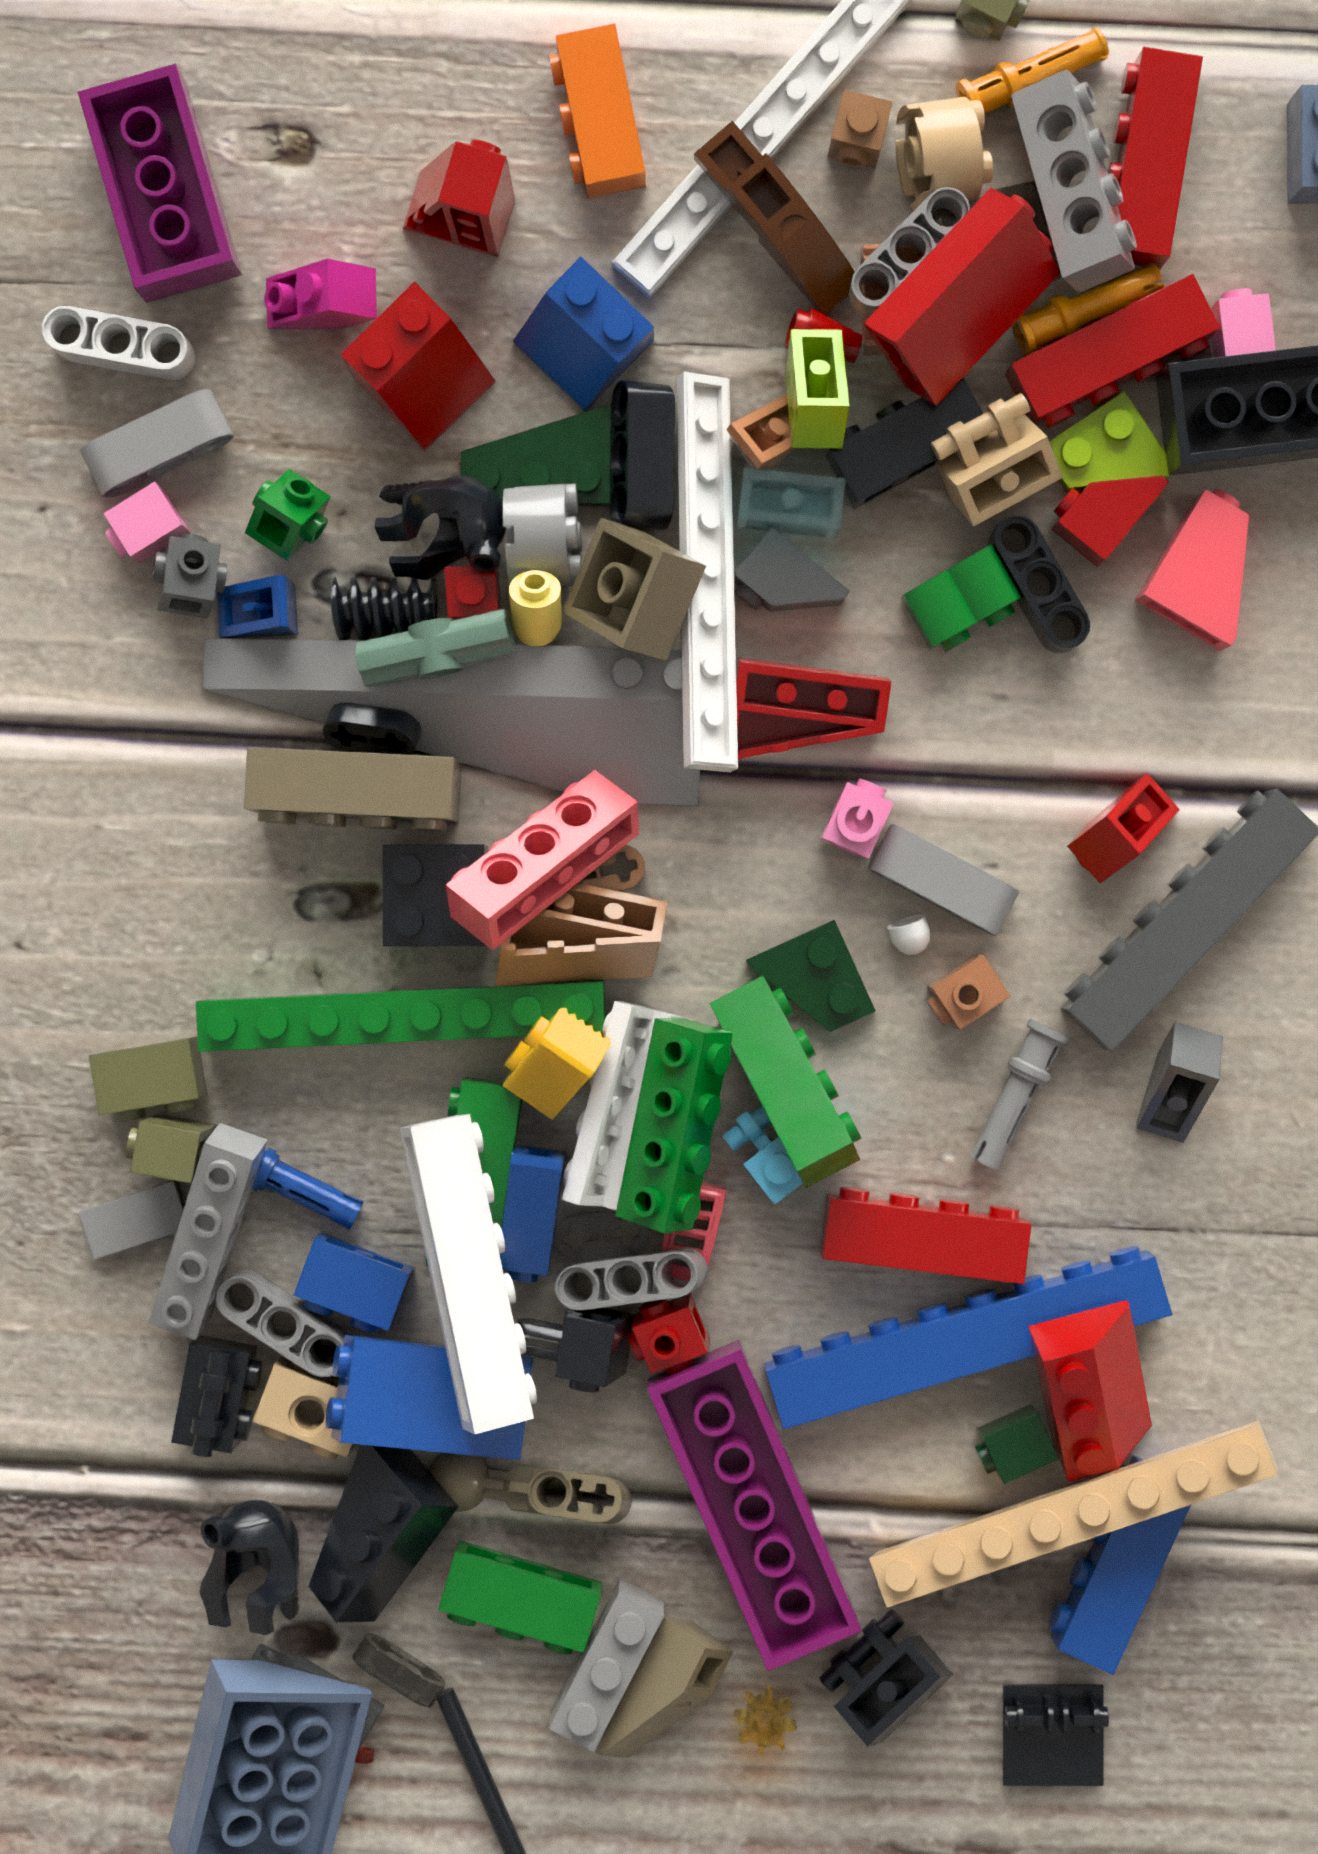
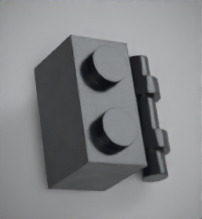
(215, 1395)
(893, 1687)

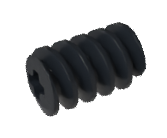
(381, 609)

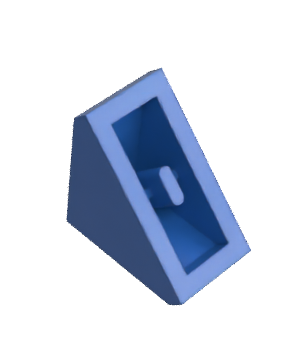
(258, 608)

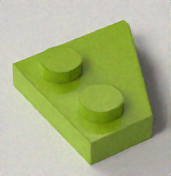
(1108, 446)

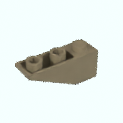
(668, 1684)

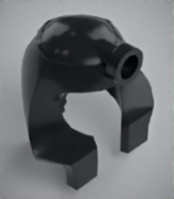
(468, 524)
(248, 1537)

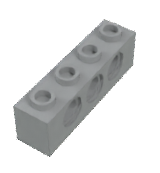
(1042, 114)
(207, 1230)

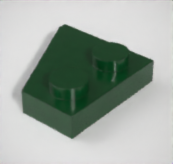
(817, 976)

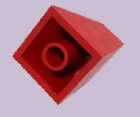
(418, 366)

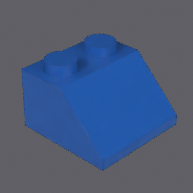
(584, 334)

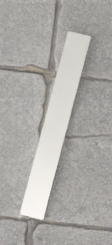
(768, 125)
(707, 536)

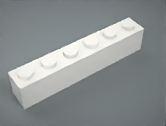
(468, 1273)

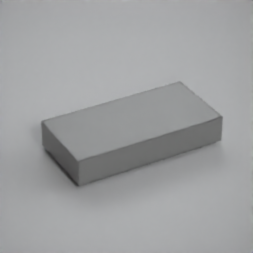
(133, 1219)

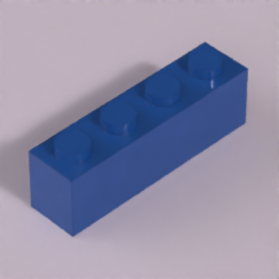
(1113, 1589)

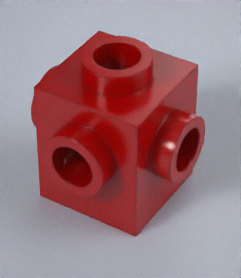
(668, 1334)

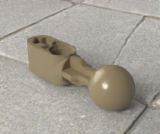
(524, 1487)

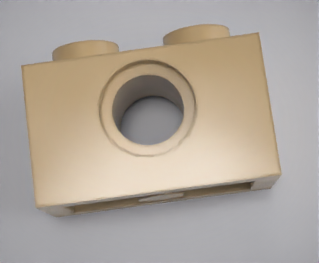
(281, 1412)

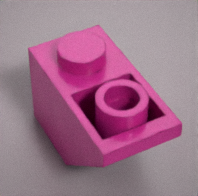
(321, 296)

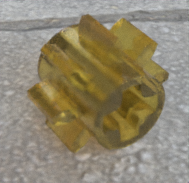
(775, 1728)

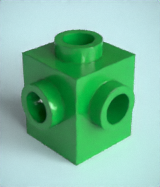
(288, 514)

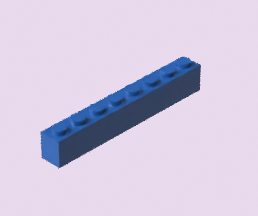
(954, 1340)

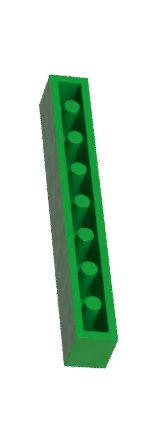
(392, 1015)

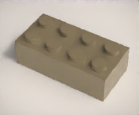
(352, 785)

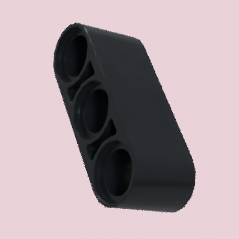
(642, 455)
(1061, 598)

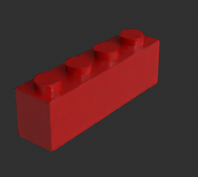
(1154, 146)
(1114, 350)
(925, 1237)

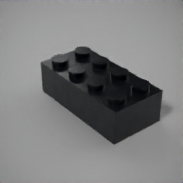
(1239, 410)

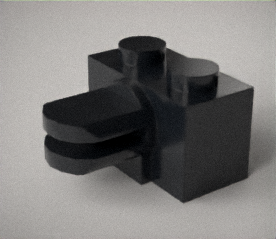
(590, 1347)

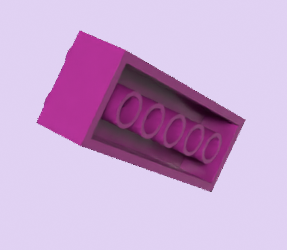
(753, 1506)

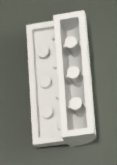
(608, 1120)

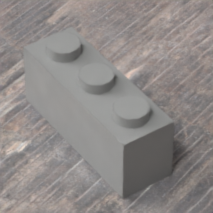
(606, 1664)

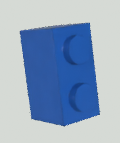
(352, 1283)

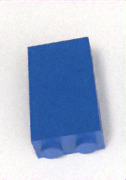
(407, 1400)

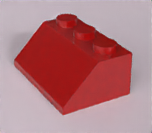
(1092, 1388)

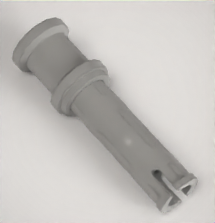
(1028, 1072)

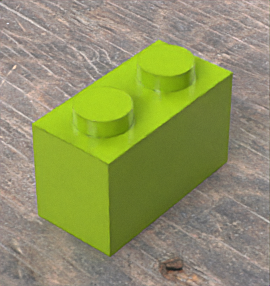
(816, 388)

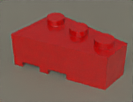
(464, 197)

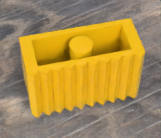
(555, 1061)

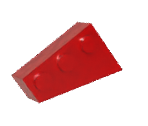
(804, 706)

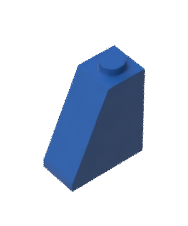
(531, 1211)

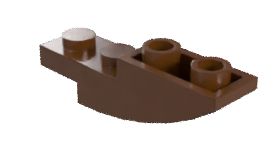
(778, 216)

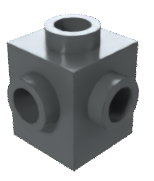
(189, 575)

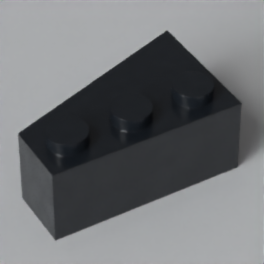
(378, 1532)

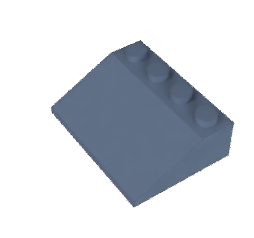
(268, 1761)

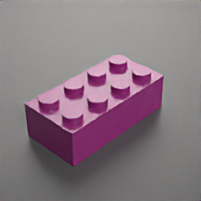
(159, 183)

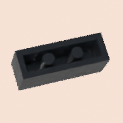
(897, 443)

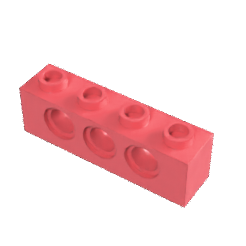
(542, 859)

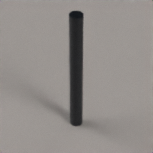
(479, 1772)

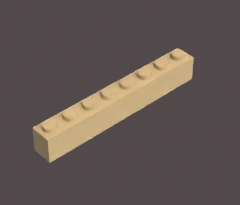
(1074, 1514)

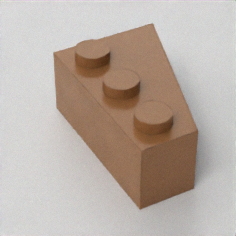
(585, 938)

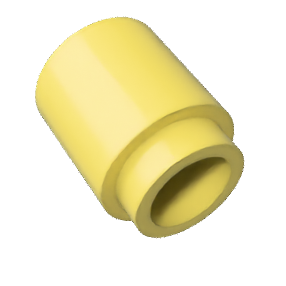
(535, 607)

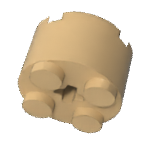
(942, 148)

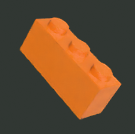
(598, 111)

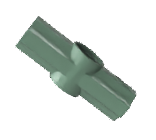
(435, 648)

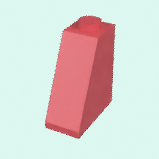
(1202, 570)

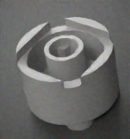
(542, 531)

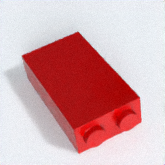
(964, 295)

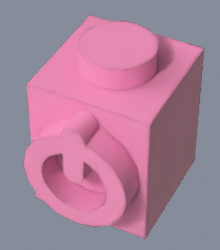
(857, 818)

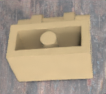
(995, 460)

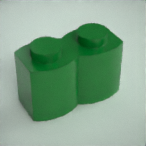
(961, 598)

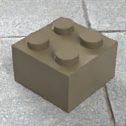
(633, 589)

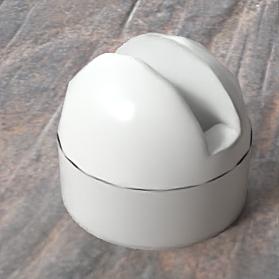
(910, 934)

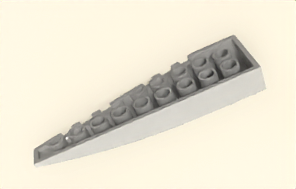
(524, 715)

